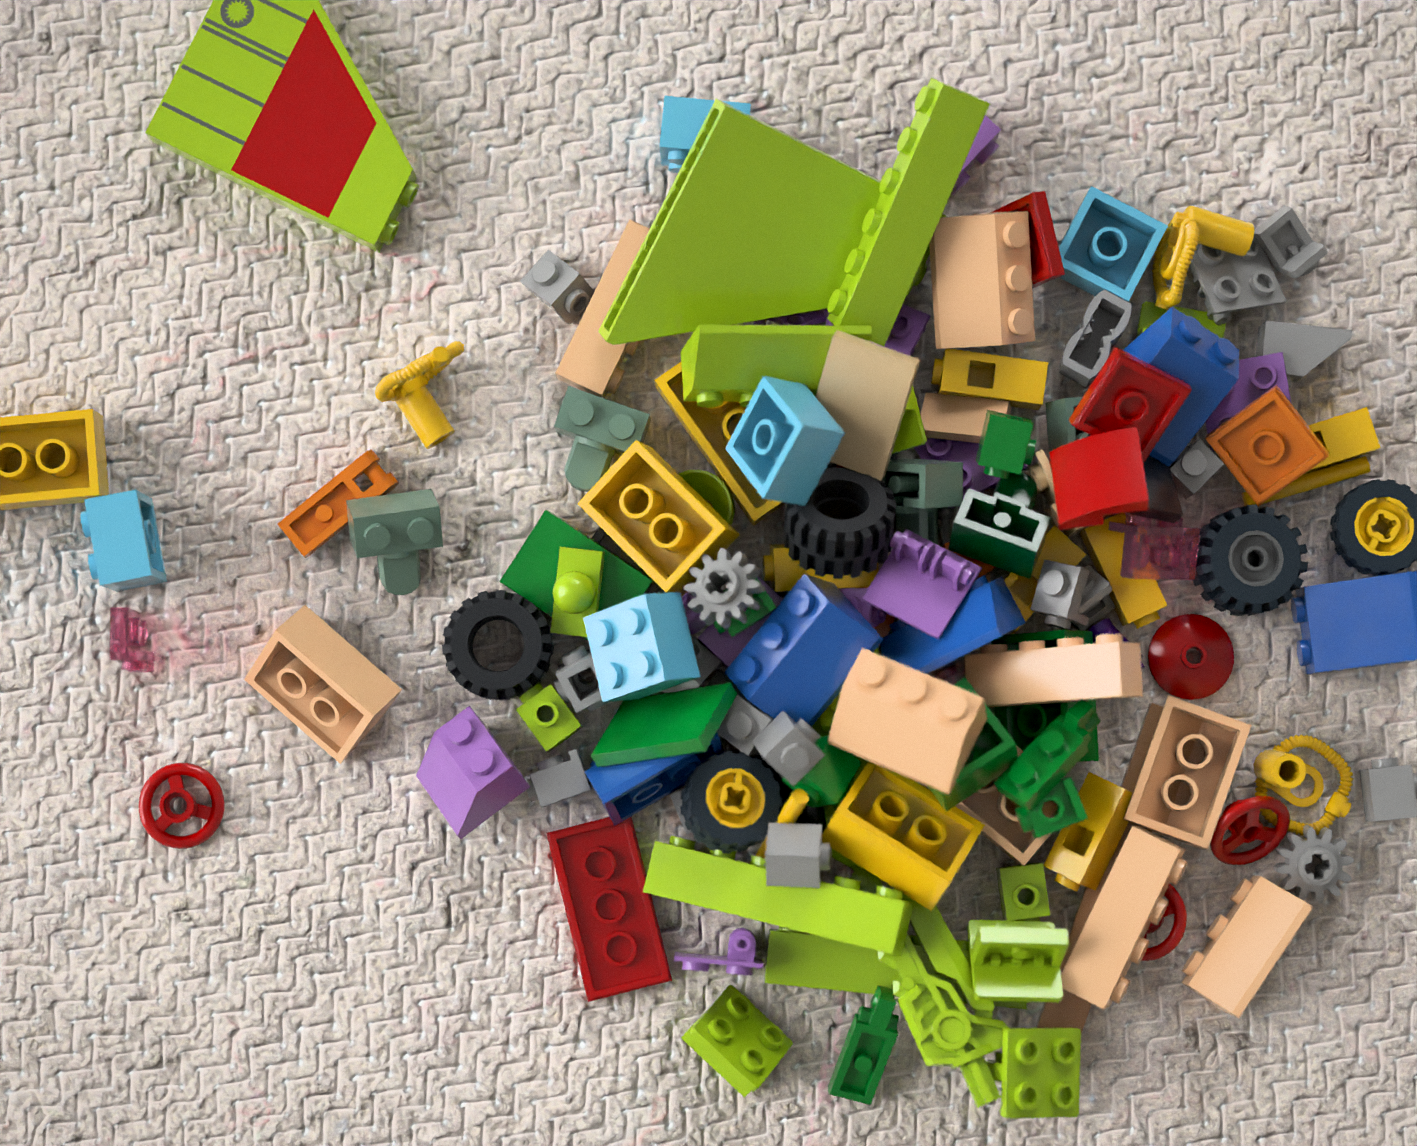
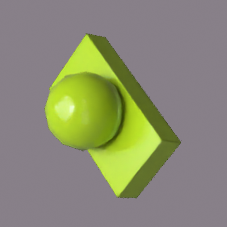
(576, 589)

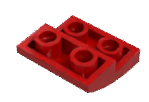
(1098, 478)

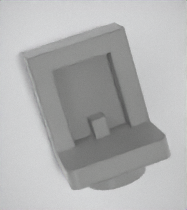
(1289, 244)
(558, 287)
(1060, 594)
(1095, 599)

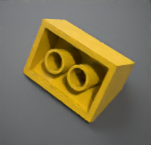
(902, 834)

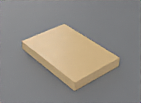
(867, 396)

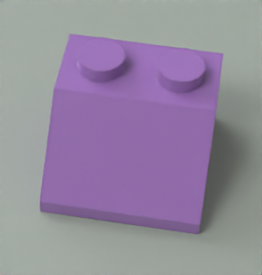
(468, 773)

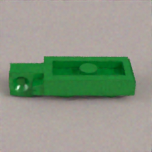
(1049, 757)
(866, 1049)

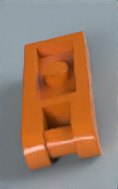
(326, 510)

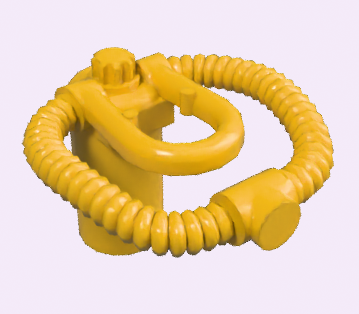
(1181, 239)
(410, 393)
(1282, 770)

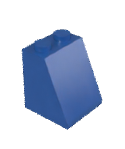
(1196, 357)
(1357, 623)

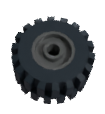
(1249, 560)

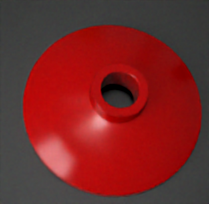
(1169, 662)

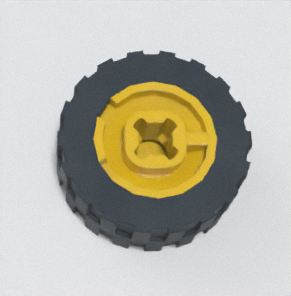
(1376, 527)
(730, 802)

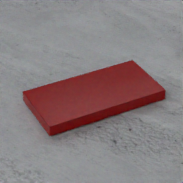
(607, 909)

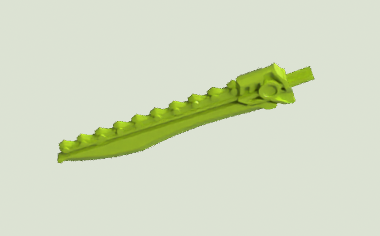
(930, 1005)

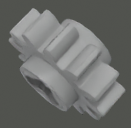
(711, 579)
(1325, 874)

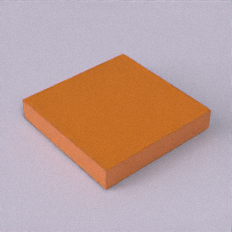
(1267, 445)

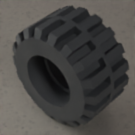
(842, 525)
(465, 625)

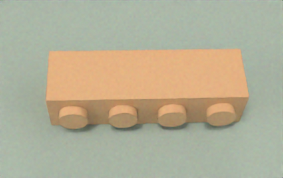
(590, 360)
(1057, 673)
(1122, 916)

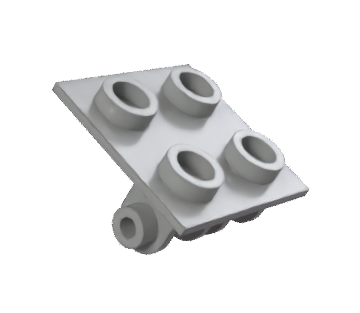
(1234, 281)

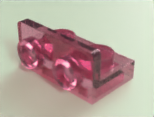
(1157, 548)
(126, 637)

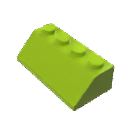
(732, 359)

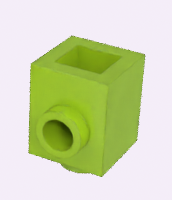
(547, 716)
(1023, 892)

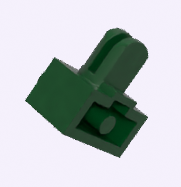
(1002, 526)

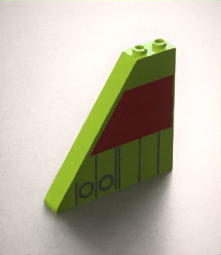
(288, 117)

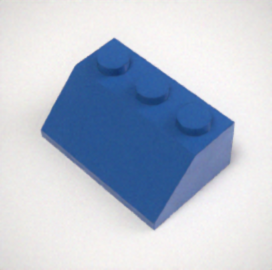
(981, 617)
(803, 652)
(636, 785)

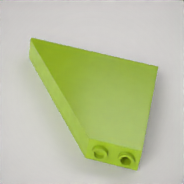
(744, 233)

